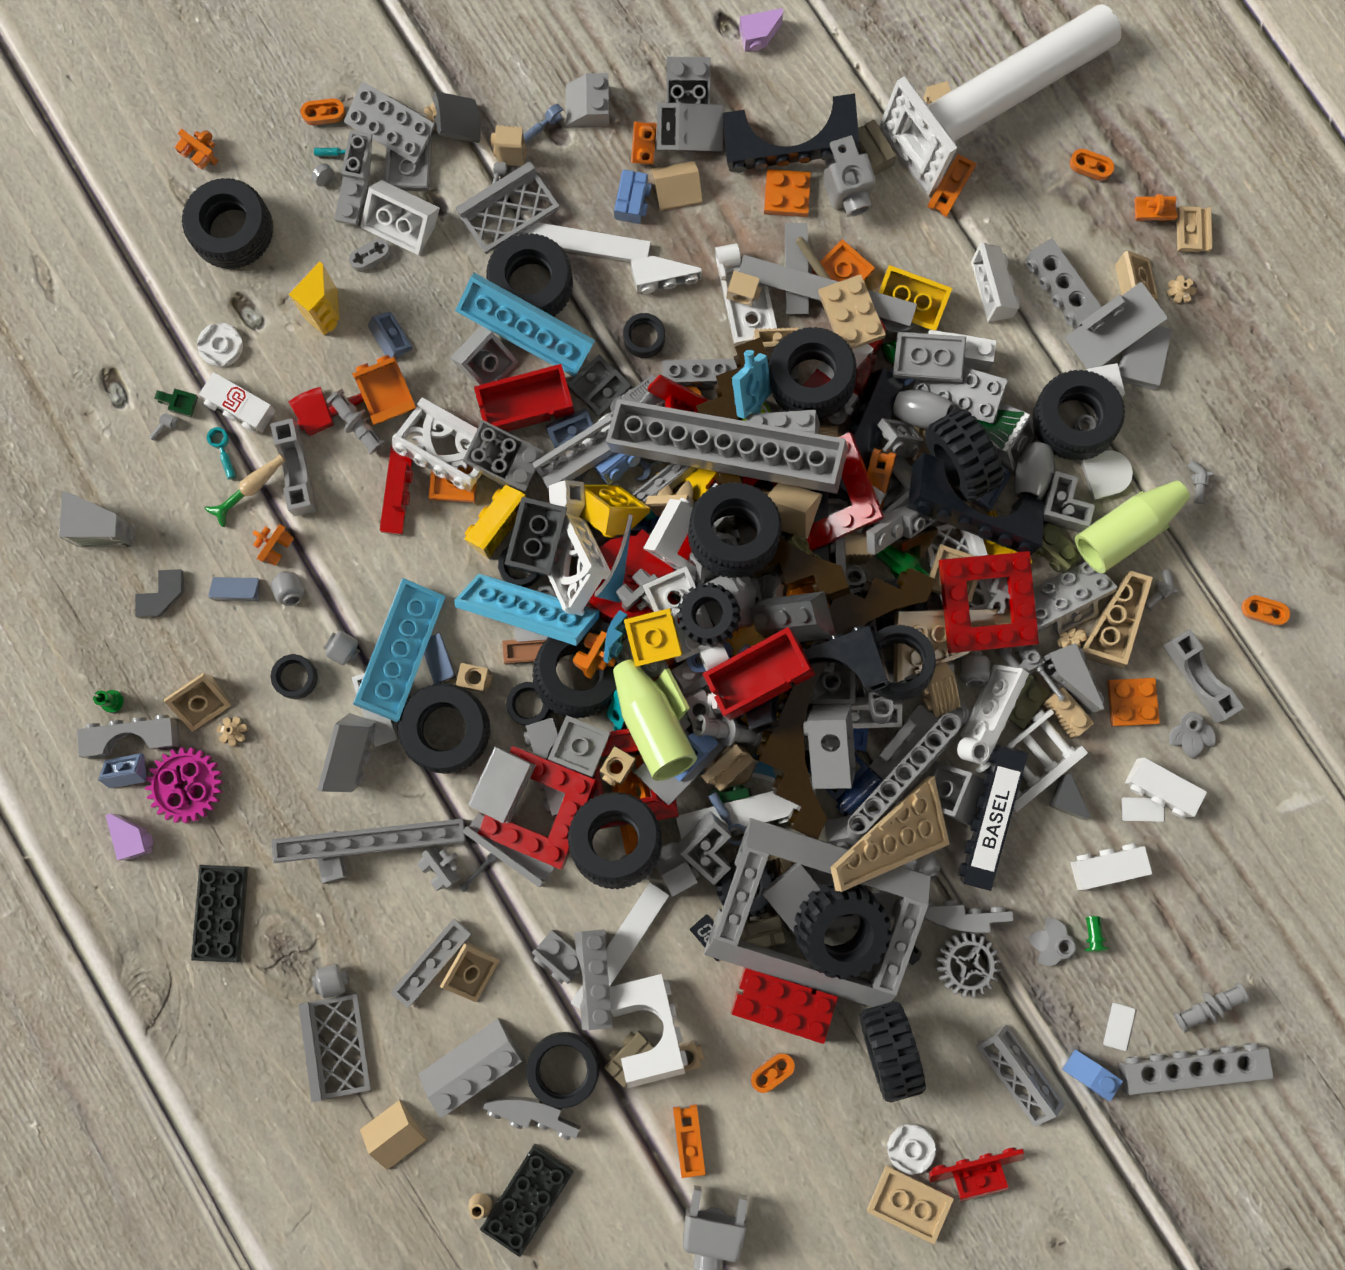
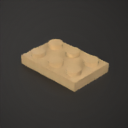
(852, 312)
(910, 1204)

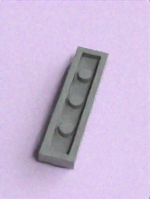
(431, 963)

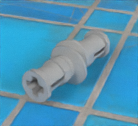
(355, 421)
(726, 730)
(1211, 1007)

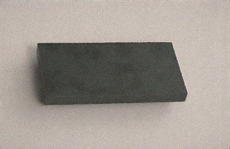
(219, 913)
(527, 1200)

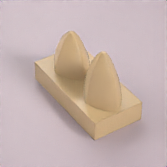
(659, 502)

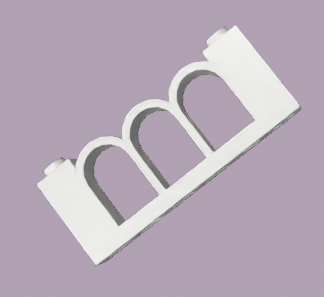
(671, 533)

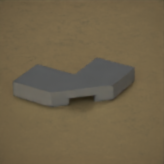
(169, 589)

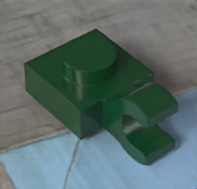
(179, 402)
(737, 792)

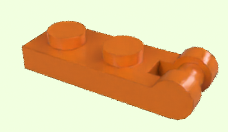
(952, 184)
(879, 477)
(689, 1142)

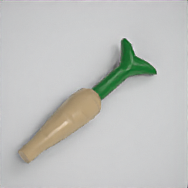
(247, 487)

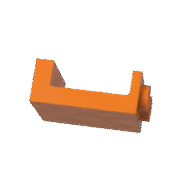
(384, 389)

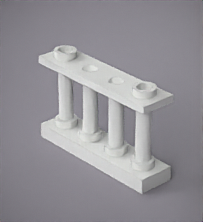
(1052, 768)

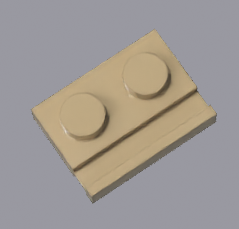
(1194, 229)

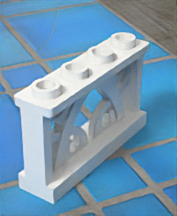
(442, 465)
(591, 567)

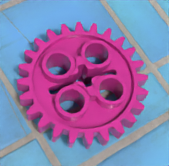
(164, 793)

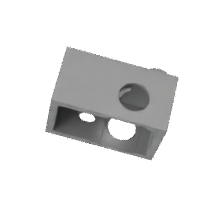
(831, 764)

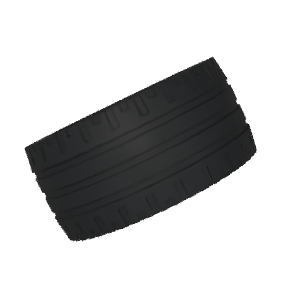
(915, 639)
(533, 1072)

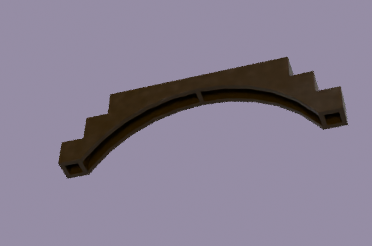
(794, 564)
(785, 743)

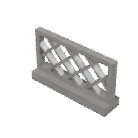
(501, 191)
(313, 1051)

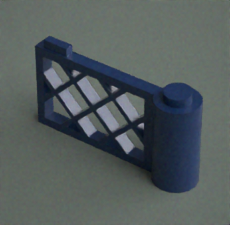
(863, 785)

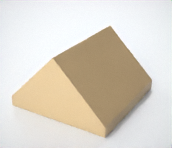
(677, 185)
(1134, 269)
(796, 508)
(198, 701)
(470, 972)
(392, 1135)

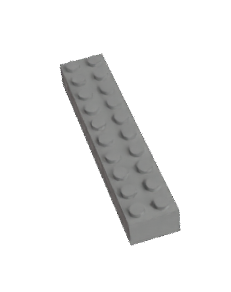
(727, 445)

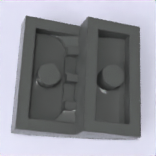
(457, 117)
(598, 385)

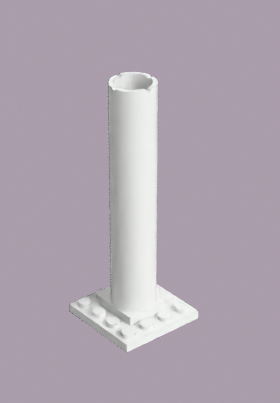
(927, 133)

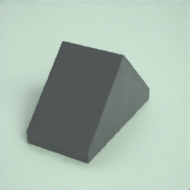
(1068, 798)

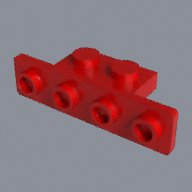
(675, 395)
(396, 493)
(979, 1176)

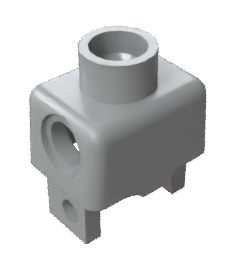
(844, 186)
(713, 1234)

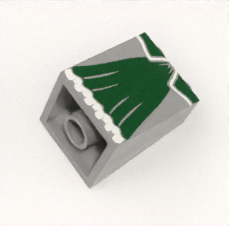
(1010, 434)
(92, 525)

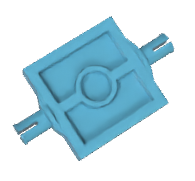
(751, 384)

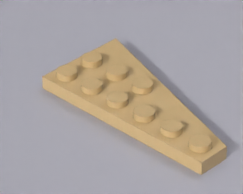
(932, 625)
(903, 835)

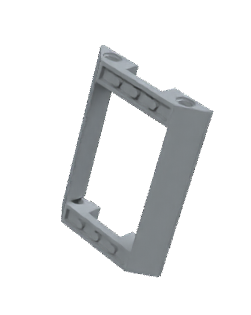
(766, 839)

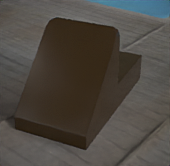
(917, 544)

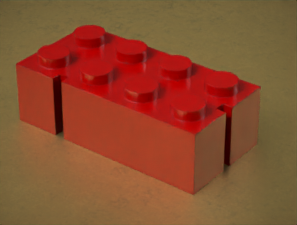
(525, 399)
(758, 674)
(784, 1005)

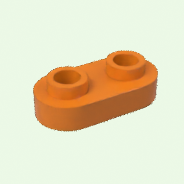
(323, 110)
(1091, 163)
(1264, 610)
(772, 1072)

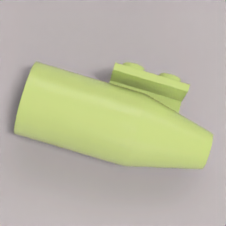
(1130, 525)
(653, 719)

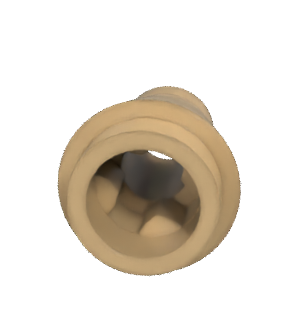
(480, 1200)

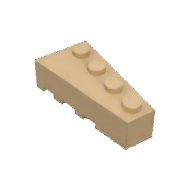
(1118, 624)

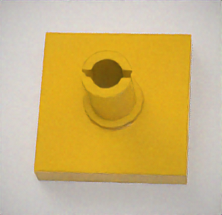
(653, 637)

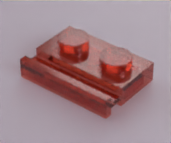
(863, 375)

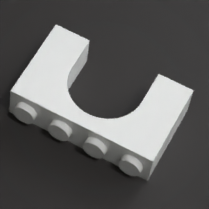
(665, 1058)

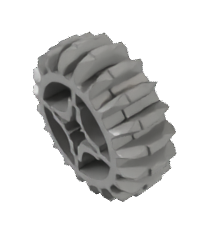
(987, 974)

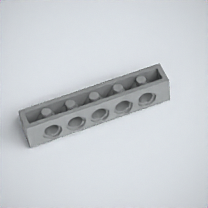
(703, 372)
(1256, 1068)

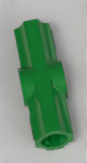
(898, 561)

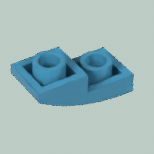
(614, 636)

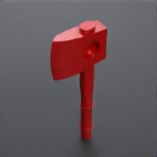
(313, 411)

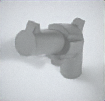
(1200, 480)
(1162, 591)

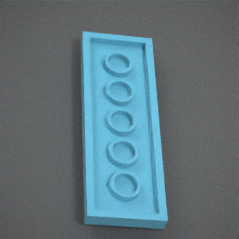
(524, 324)
(525, 609)
(399, 650)

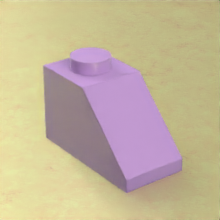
(759, 28)
(128, 838)

